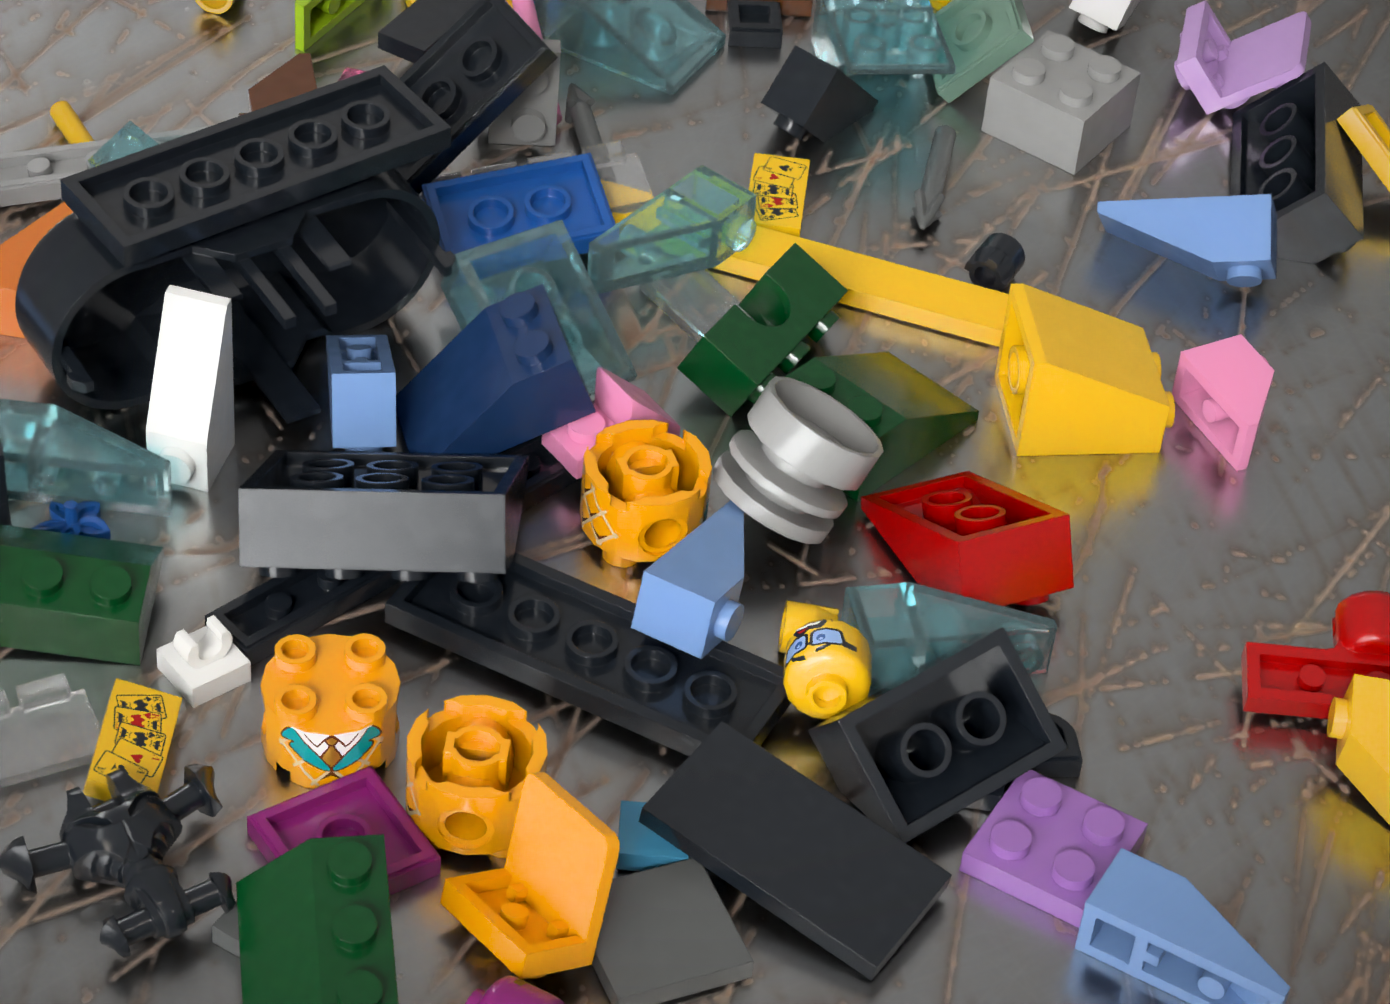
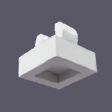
(203, 663)

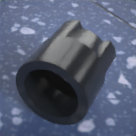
(996, 262)

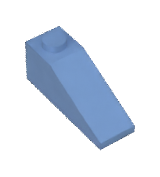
(1213, 235)
(361, 392)
(696, 587)
(1172, 937)

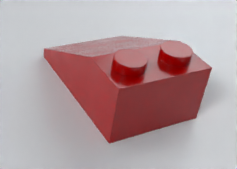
(976, 538)

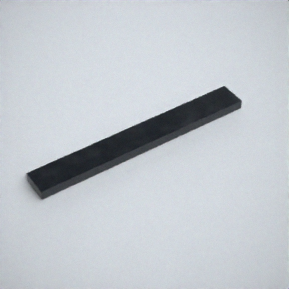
(312, 599)

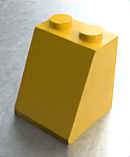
(1078, 380)

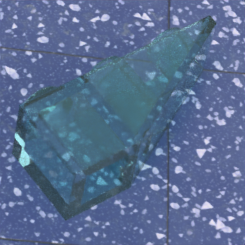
(919, 623)

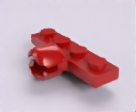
(1306, 678)

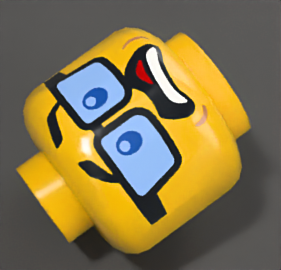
(827, 668)

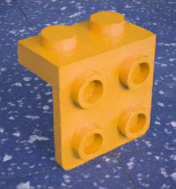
(554, 888)

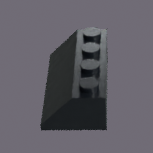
(1306, 161)

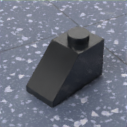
(815, 97)

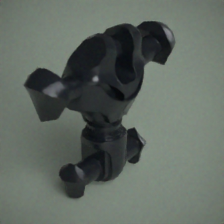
(124, 847)

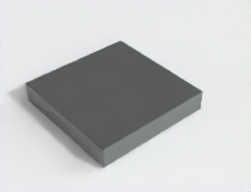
(667, 937)

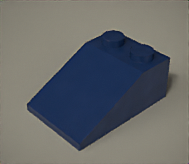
(496, 382)

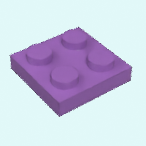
(1049, 845)

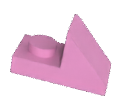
(614, 403)

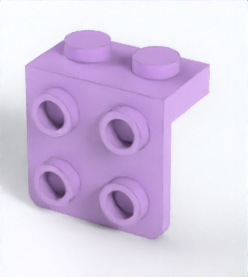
(1231, 72)

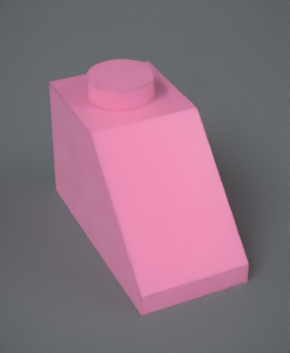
(1225, 394)

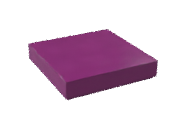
(349, 807)

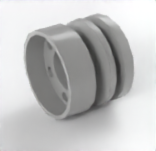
(797, 460)

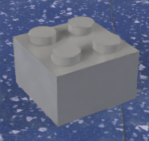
(1060, 101)

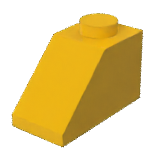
(1363, 738)

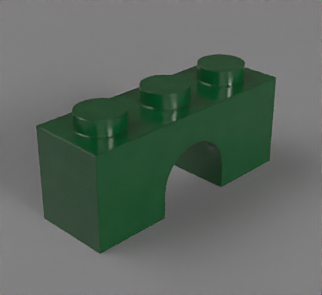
(740, 354)

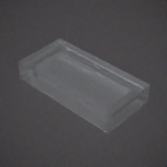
(691, 301)

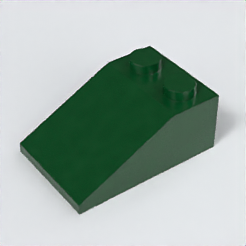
(896, 402)

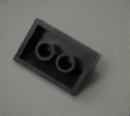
(939, 737)

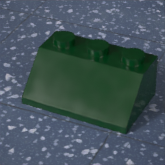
(76, 594)
(318, 925)

